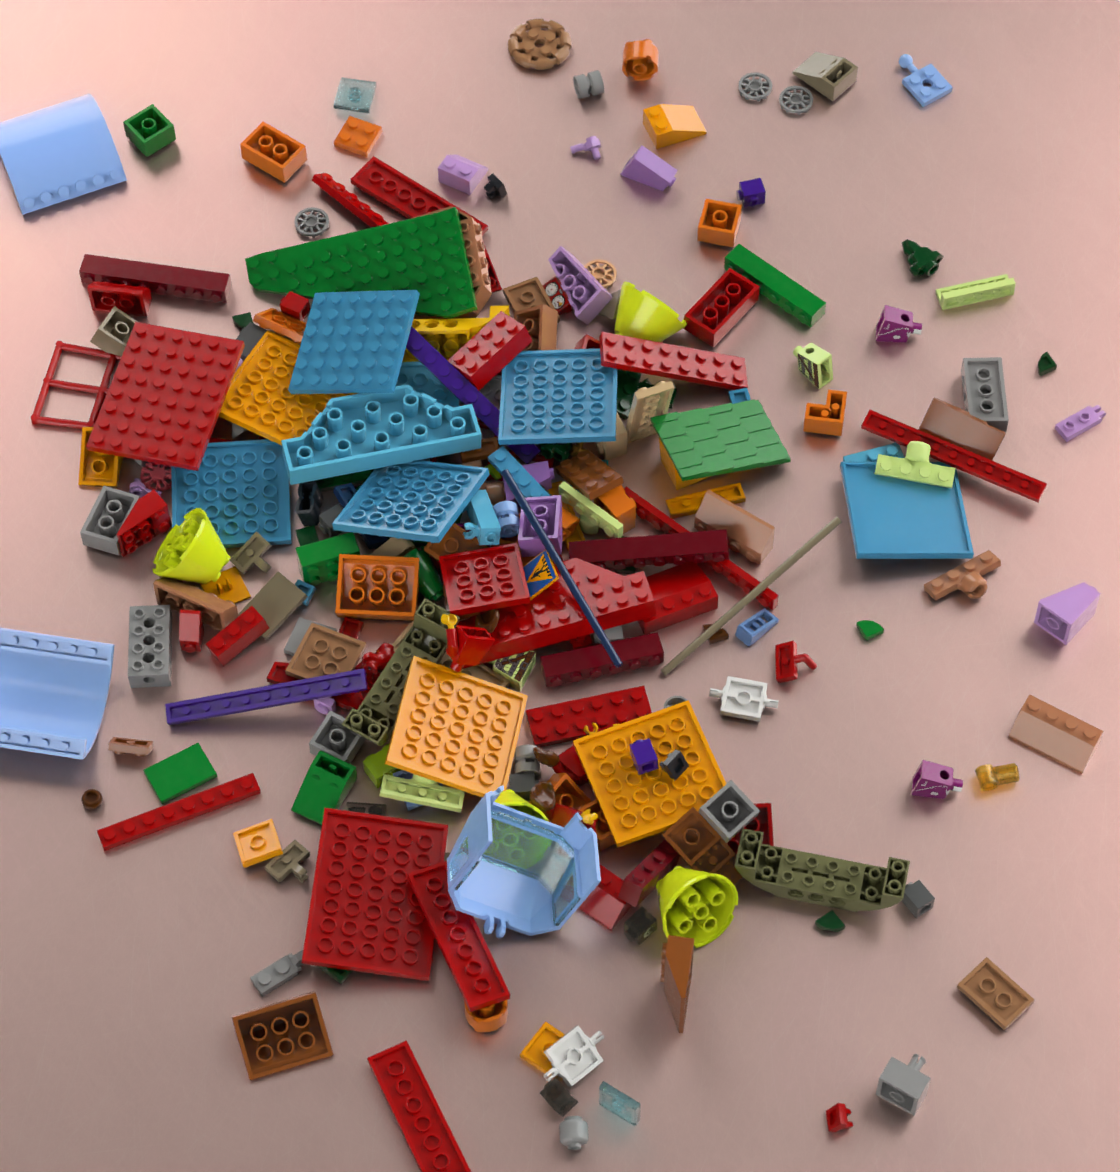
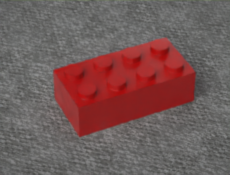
(721, 307)
(490, 349)

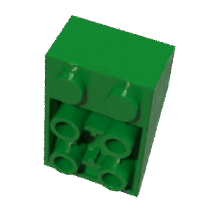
(324, 786)

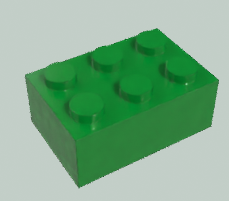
(320, 560)

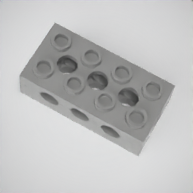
(985, 390)
(150, 646)

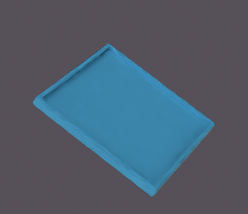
(903, 516)

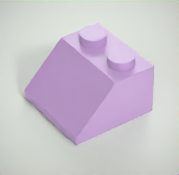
(461, 173)

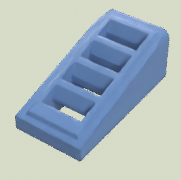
(748, 635)

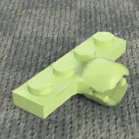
(915, 467)
(591, 515)
(422, 792)

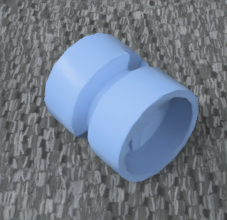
(508, 518)

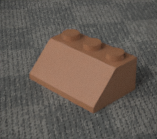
(541, 326)

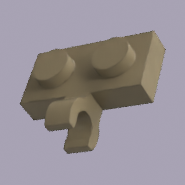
(251, 554)
(289, 862)

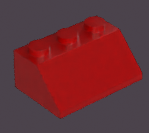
(127, 298)
(604, 902)

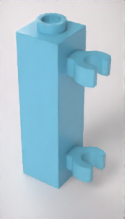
(483, 520)

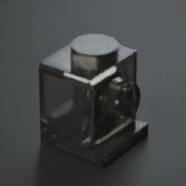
(558, 1097)

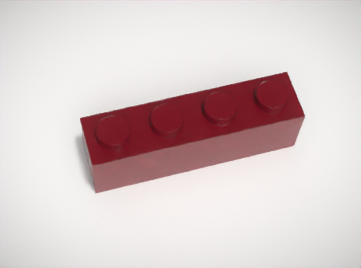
(644, 877)

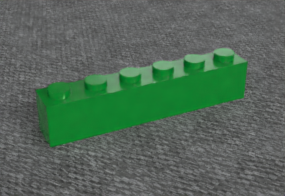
(776, 286)

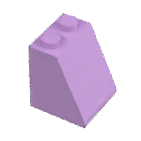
(1067, 611)

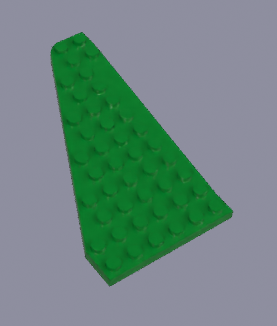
(402, 255)

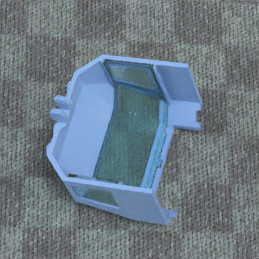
(521, 868)

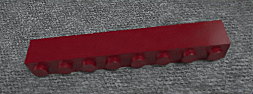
(157, 277)
(653, 549)

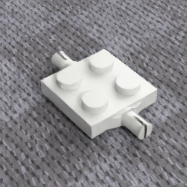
(743, 698)
(573, 1056)

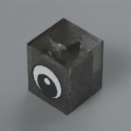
(640, 926)

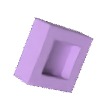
(325, 704)

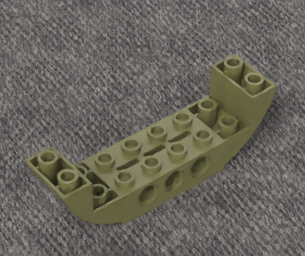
(380, 707)
(820, 878)

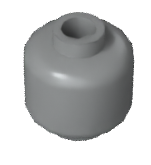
(573, 1132)

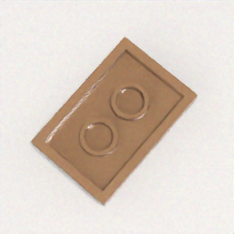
(527, 295)
(995, 993)

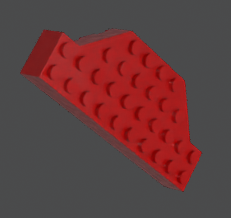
(557, 617)

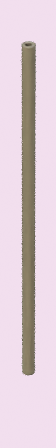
(750, 596)

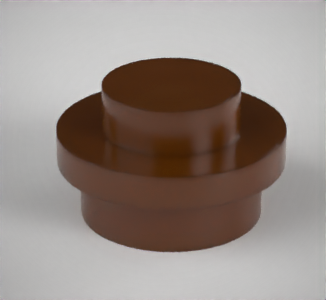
(92, 799)

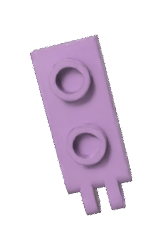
(1080, 422)

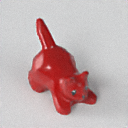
(376, 661)

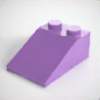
(549, 514)

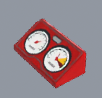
(557, 296)

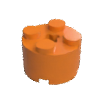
(640, 59)
(488, 1018)

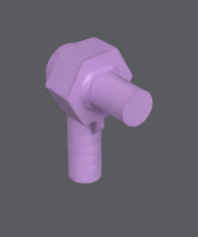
(592, 145)
(139, 488)

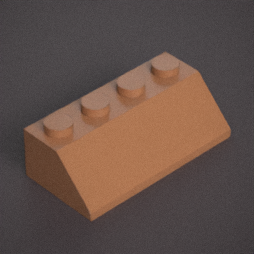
(745, 531)
(179, 595)
(1055, 734)

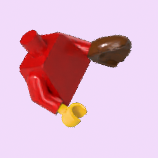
(469, 644)
(566, 762)
(543, 798)

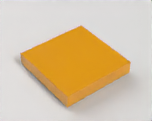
(258, 843)
(542, 1040)

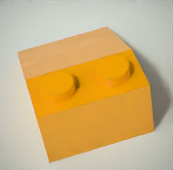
(672, 124)
(97, 467)

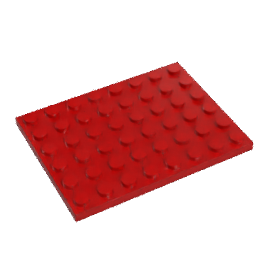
(166, 396)
(361, 896)

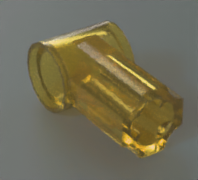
(990, 777)

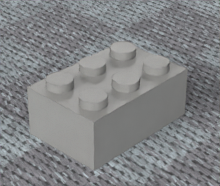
(106, 519)

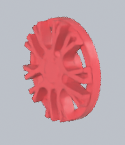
(157, 476)

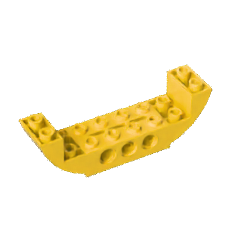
(450, 334)

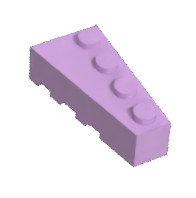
(582, 289)

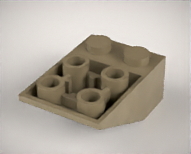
(827, 74)

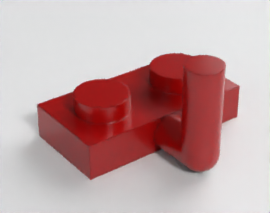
(787, 661)

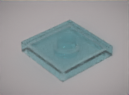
(355, 95)
(619, 1103)

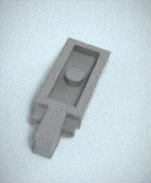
(278, 973)

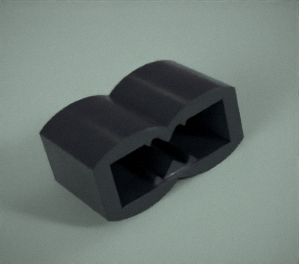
(309, 503)

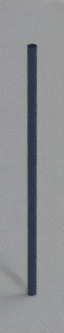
(562, 569)

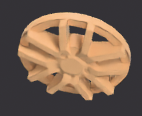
(600, 273)

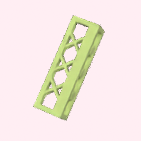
(975, 291)

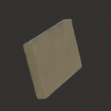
(276, 602)

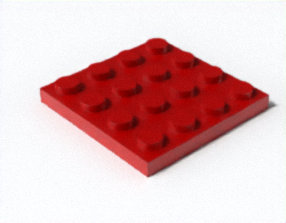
(484, 579)

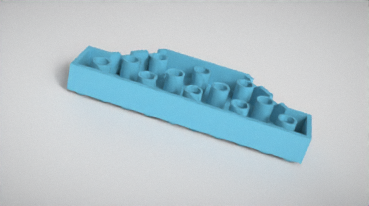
(378, 432)

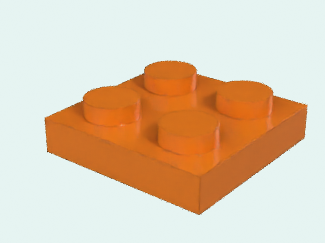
(358, 136)

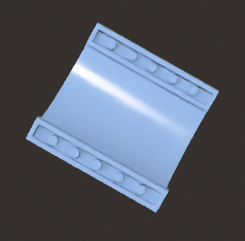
(59, 153)
(52, 692)

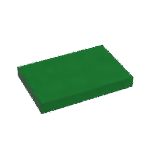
(180, 773)

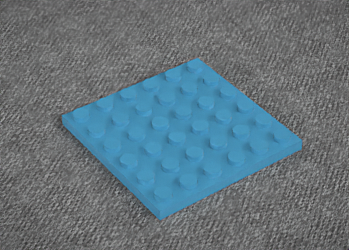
(354, 342)
(558, 398)
(240, 489)
(411, 500)

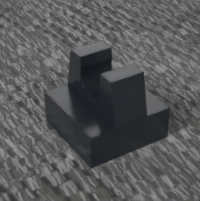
(495, 187)
(674, 764)

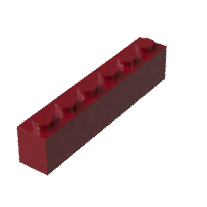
(595, 662)

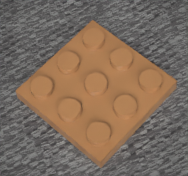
(325, 653)

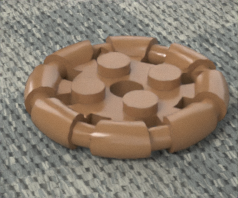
(538, 36)

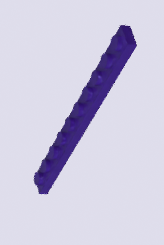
(463, 390)
(266, 696)

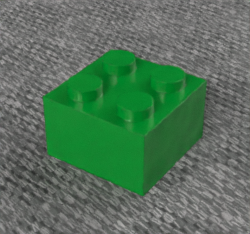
(149, 130)

